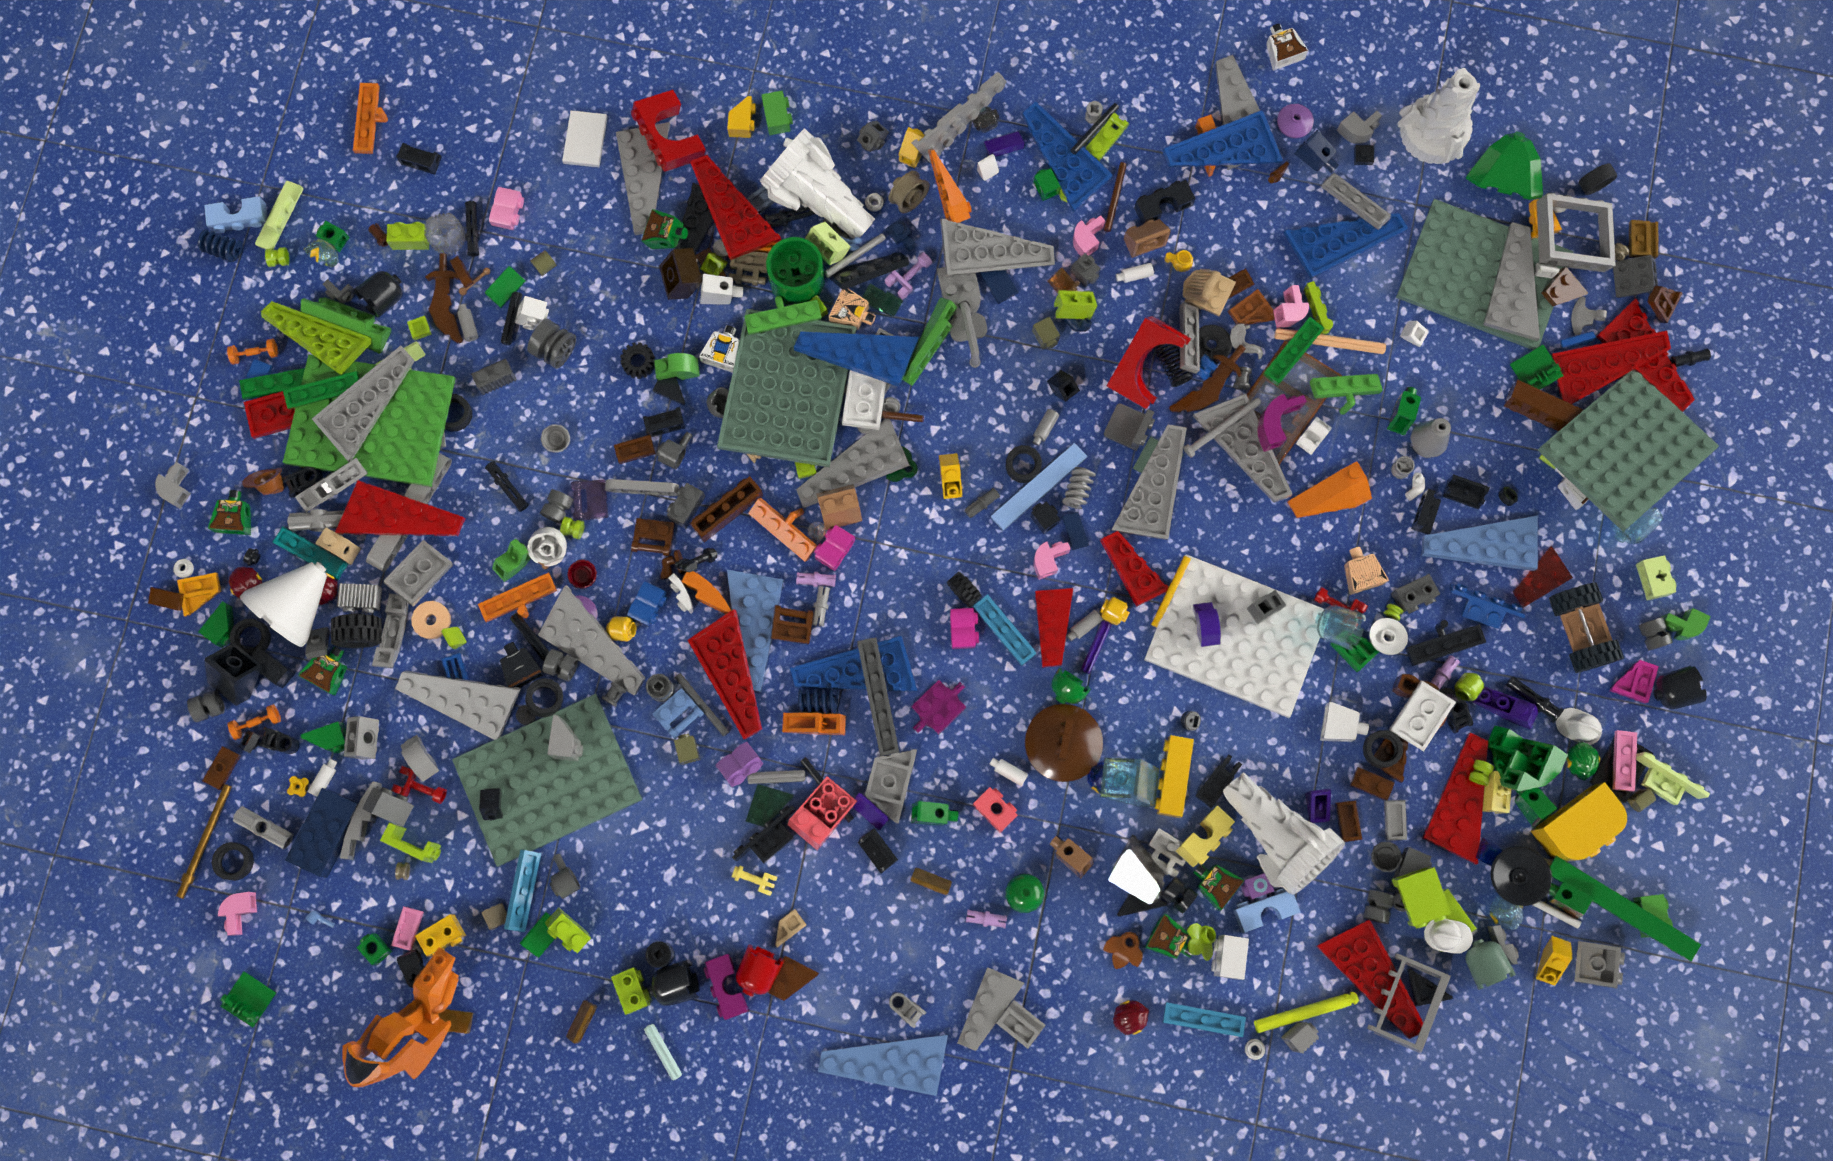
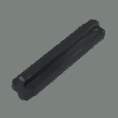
(509, 327)
(529, 635)

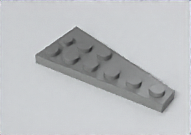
(1234, 93)
(956, 120)
(640, 174)
(356, 410)
(1244, 447)
(582, 636)

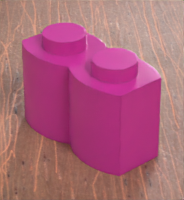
(834, 547)
(963, 628)

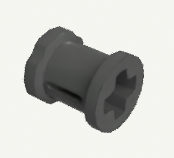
(1243, 382)
(614, 694)

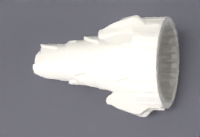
(1440, 123)
(807, 178)
(1293, 845)

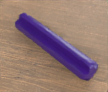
(1096, 647)

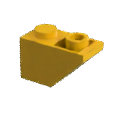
(740, 119)
(908, 153)
(950, 476)
(1554, 960)

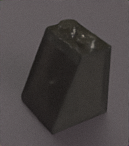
(1137, 872)

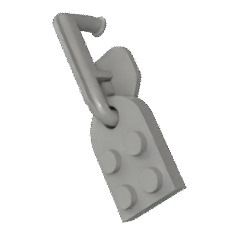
(966, 323)

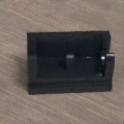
(418, 159)
(664, 422)
(1465, 491)
(877, 851)

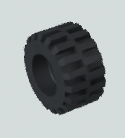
(356, 631)

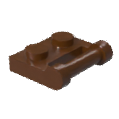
(655, 531)
(791, 631)

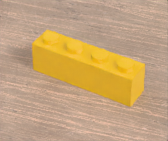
(1174, 777)

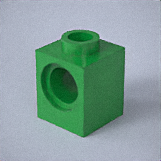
(1046, 184)
(339, 238)
(381, 952)

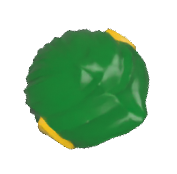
(1582, 760)

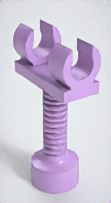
(923, 261)

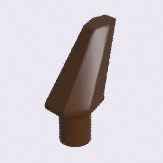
(1277, 174)

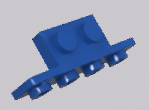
(1484, 608)

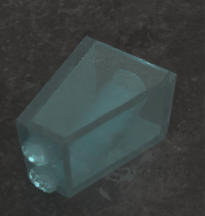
(1130, 781)

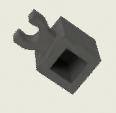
(1085, 270)

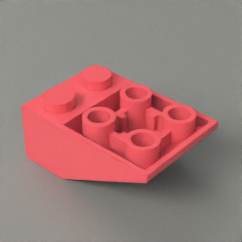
(821, 813)

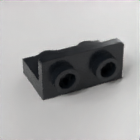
(1426, 512)

